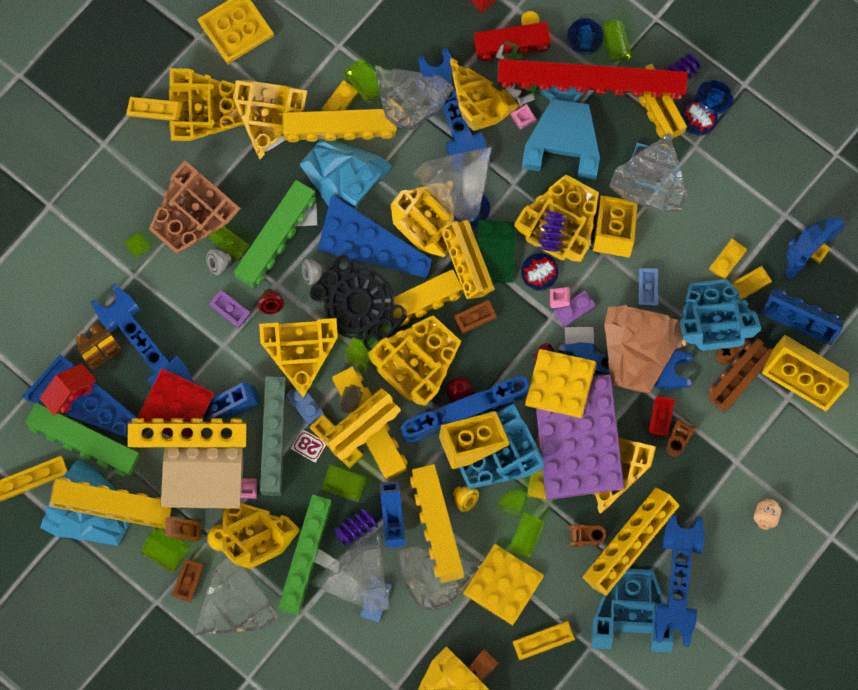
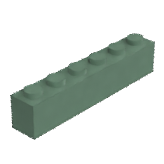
(273, 436)

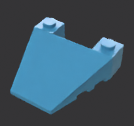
(564, 130)
(631, 609)

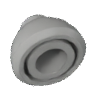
(217, 261)
(312, 271)

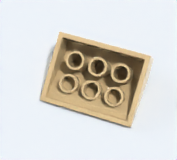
(202, 477)

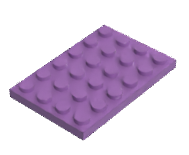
(583, 452)

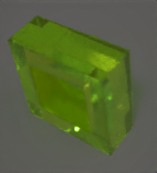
(137, 245)

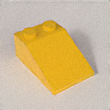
(615, 226)
(472, 439)

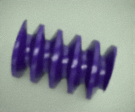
(686, 64)
(552, 231)
(355, 527)

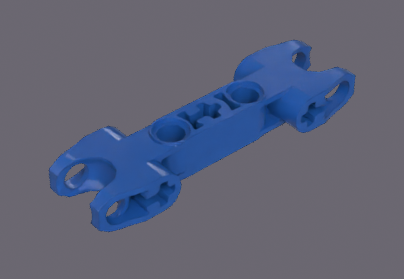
(462, 140)
(121, 316)
(667, 380)
(465, 408)
(676, 613)

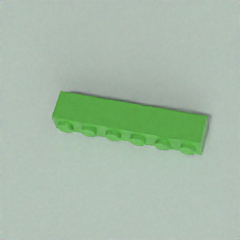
(275, 234)
(82, 439)
(305, 555)

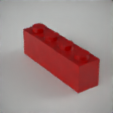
(529, 37)

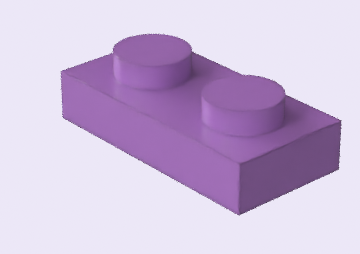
(578, 307)
(229, 309)

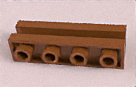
(740, 376)

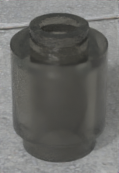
(350, 399)

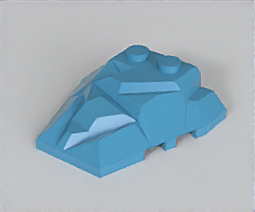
(343, 171)
(717, 316)
(512, 462)
(80, 525)

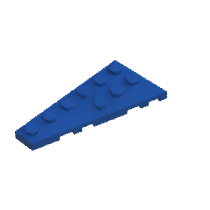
(362, 239)
(94, 409)

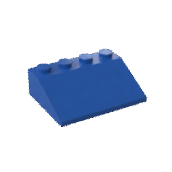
(802, 317)

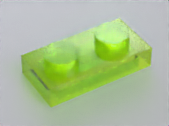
(229, 243)

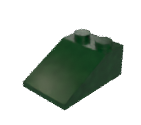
(497, 248)

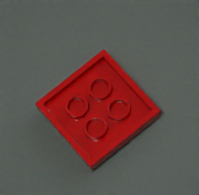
(175, 398)

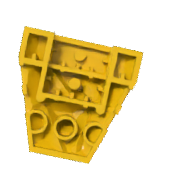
(205, 105)
(577, 205)
(416, 359)
(449, 673)

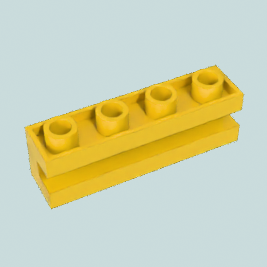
(663, 114)
(467, 259)
(428, 296)
(361, 424)

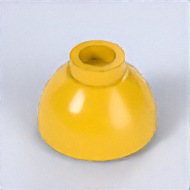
(465, 498)
(215, 537)

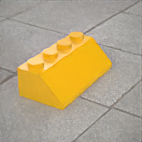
(806, 373)

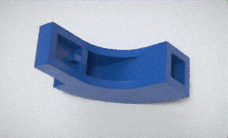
(392, 514)

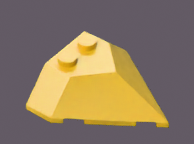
(478, 100)
(262, 110)
(421, 218)
(299, 348)
(635, 461)
(255, 535)

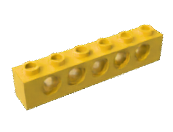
(137, 439)
(630, 541)

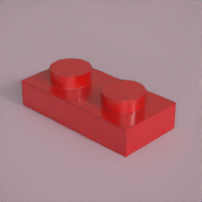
(661, 416)

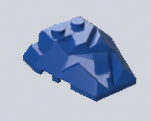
(809, 242)

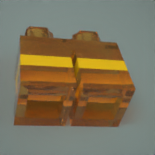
(104, 341)

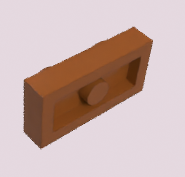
(475, 317)
(182, 529)
(188, 580)

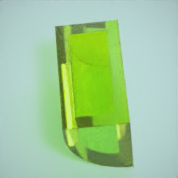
(616, 40)
(363, 80)
(356, 355)
(344, 483)
(512, 503)
(527, 535)
(164, 550)

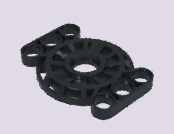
(348, 286)

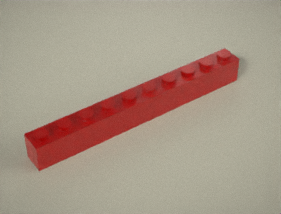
(592, 77)

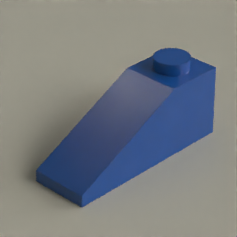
(232, 402)

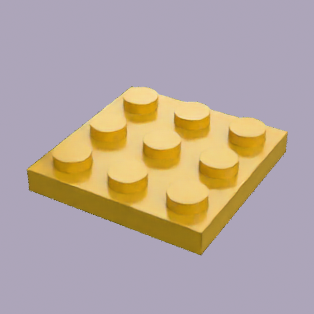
(235, 28)
(560, 383)
(503, 584)

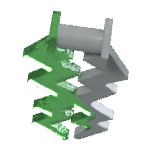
(515, 93)

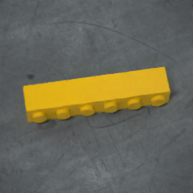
(336, 124)
(380, 443)
(108, 503)
(438, 525)

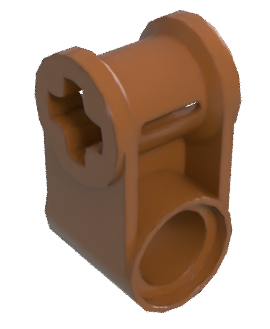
(732, 353)
(681, 435)
(585, 535)
(483, 665)

